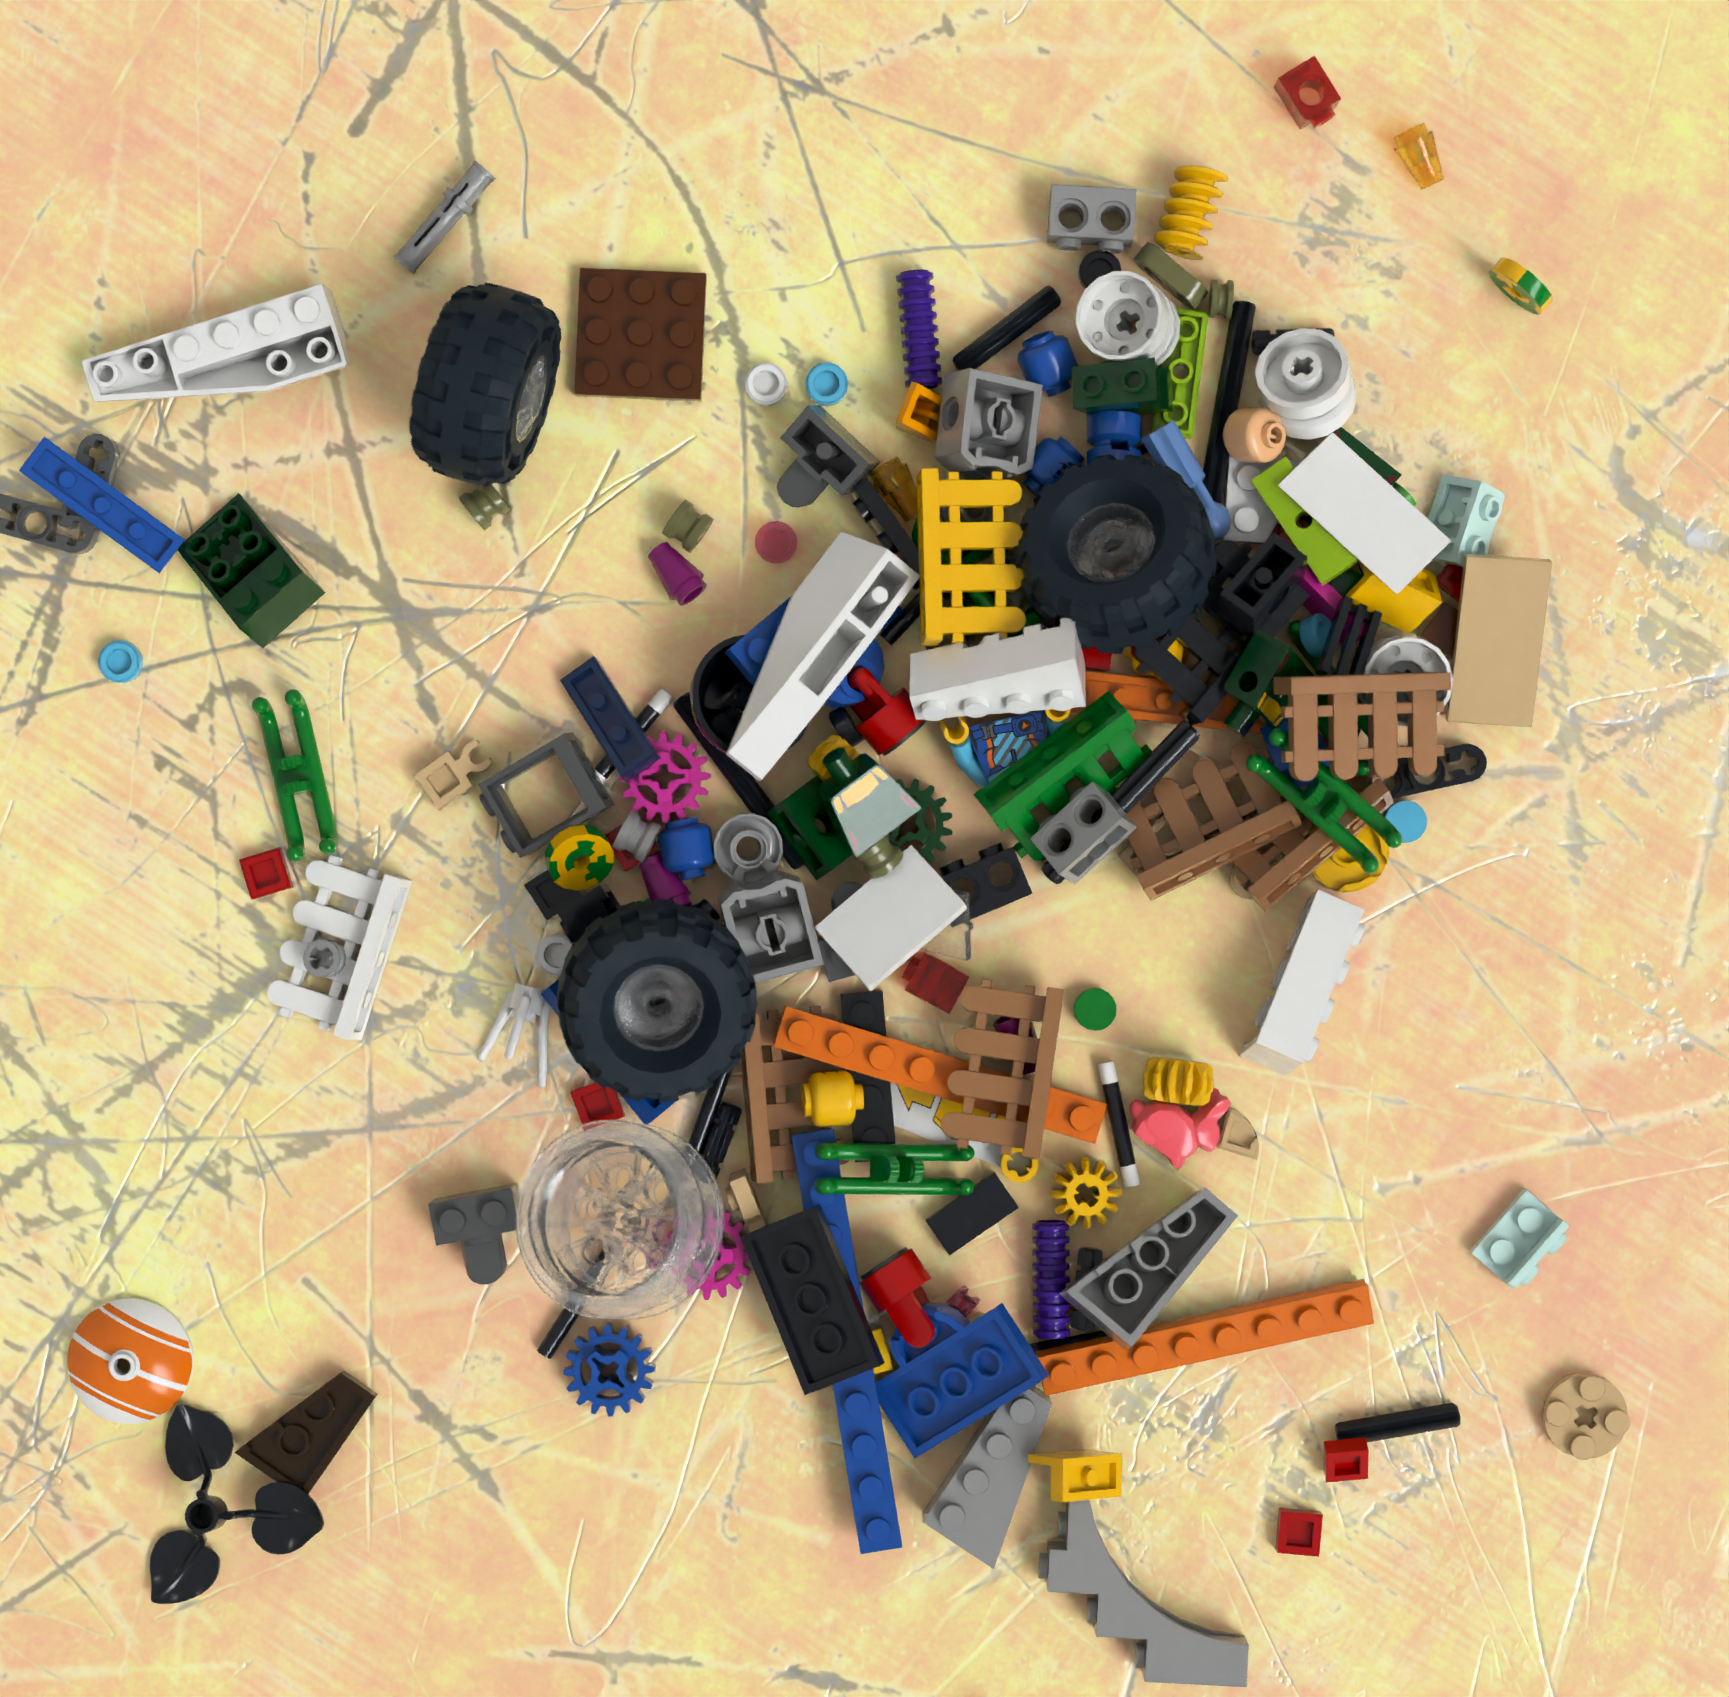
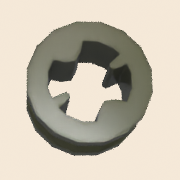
(1221, 299)

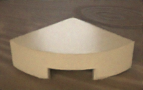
(1238, 1135)

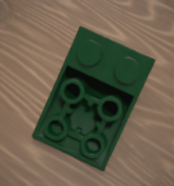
(250, 571)

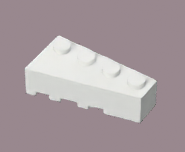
(1000, 675)
(1305, 984)

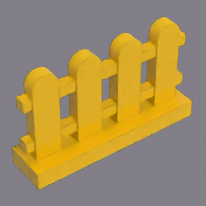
(959, 536)

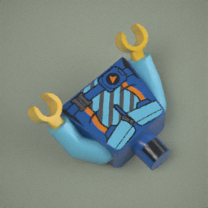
(994, 746)

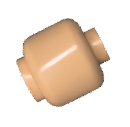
(1254, 435)

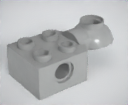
(986, 428)
(764, 905)

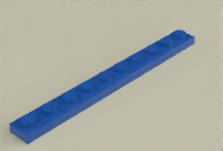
(857, 1396)

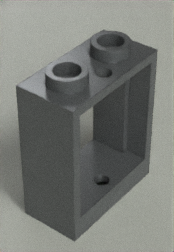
(581, 774)

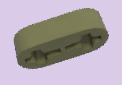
(1170, 275)

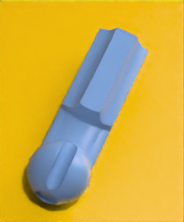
(1170, 449)

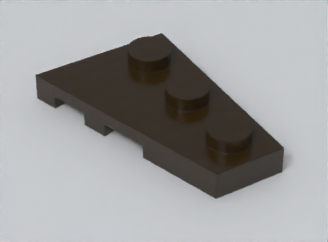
(310, 1434)

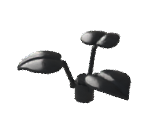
(283, 1514)

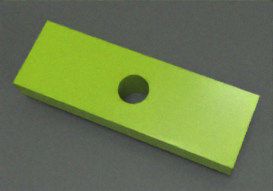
(1188, 354)
(1324, 552)

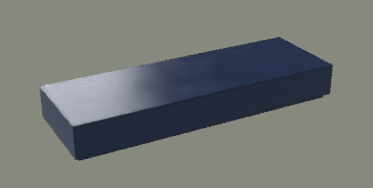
(610, 719)

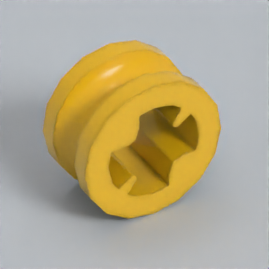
(1012, 1174)

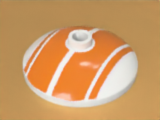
(151, 1342)

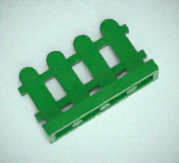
(1055, 761)

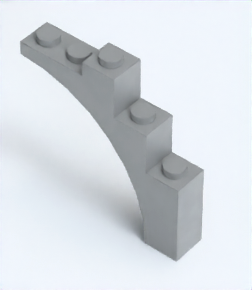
(1170, 1646)

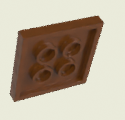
(640, 334)

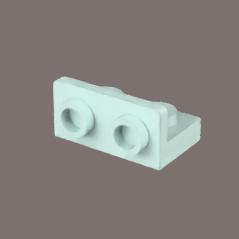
(1467, 515)
(1520, 1240)

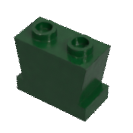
(1123, 386)

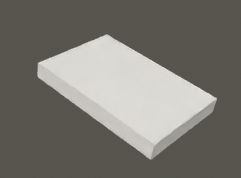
(890, 919)

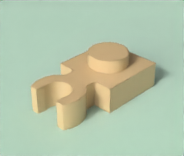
(448, 778)
(743, 1198)

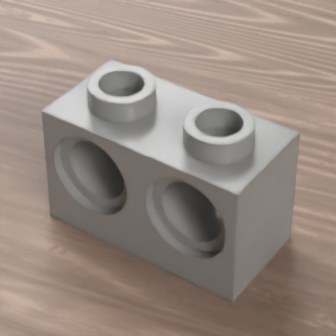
(1091, 205)
(1088, 841)

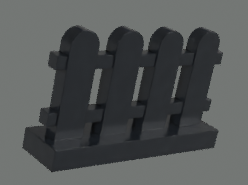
(1210, 651)

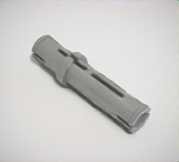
(444, 217)

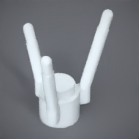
(525, 1005)

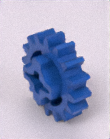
(596, 1355)

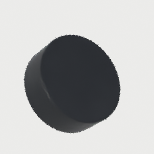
(1096, 265)
(845, 726)

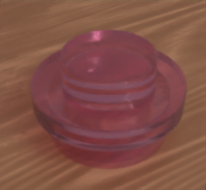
(776, 542)

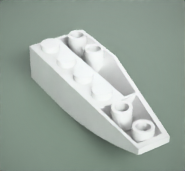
(228, 354)
(817, 644)

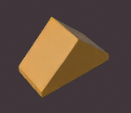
(920, 413)

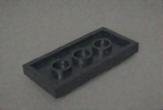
(812, 1299)

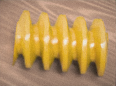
(1188, 209)

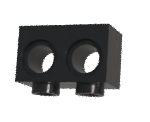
(986, 894)

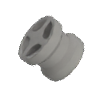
(636, 836)

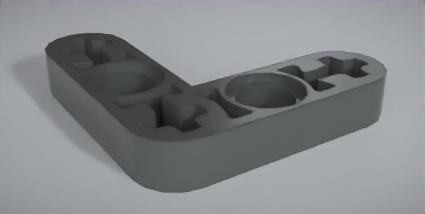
(69, 518)

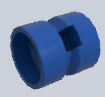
(1114, 434)

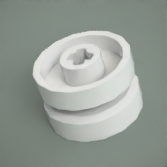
(1307, 382)

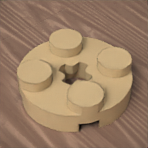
(1608, 1423)

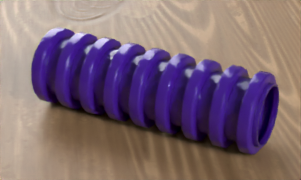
(919, 328)
(1050, 1279)

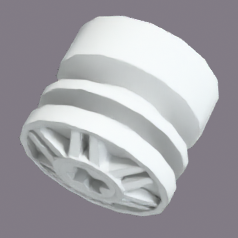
(1112, 304)
(1408, 656)

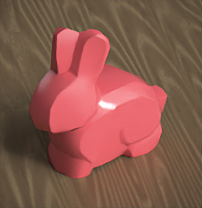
(1175, 1129)

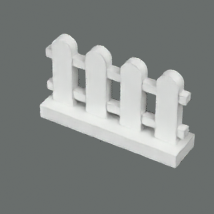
(373, 935)

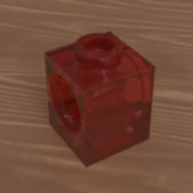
(1308, 75)
(934, 981)

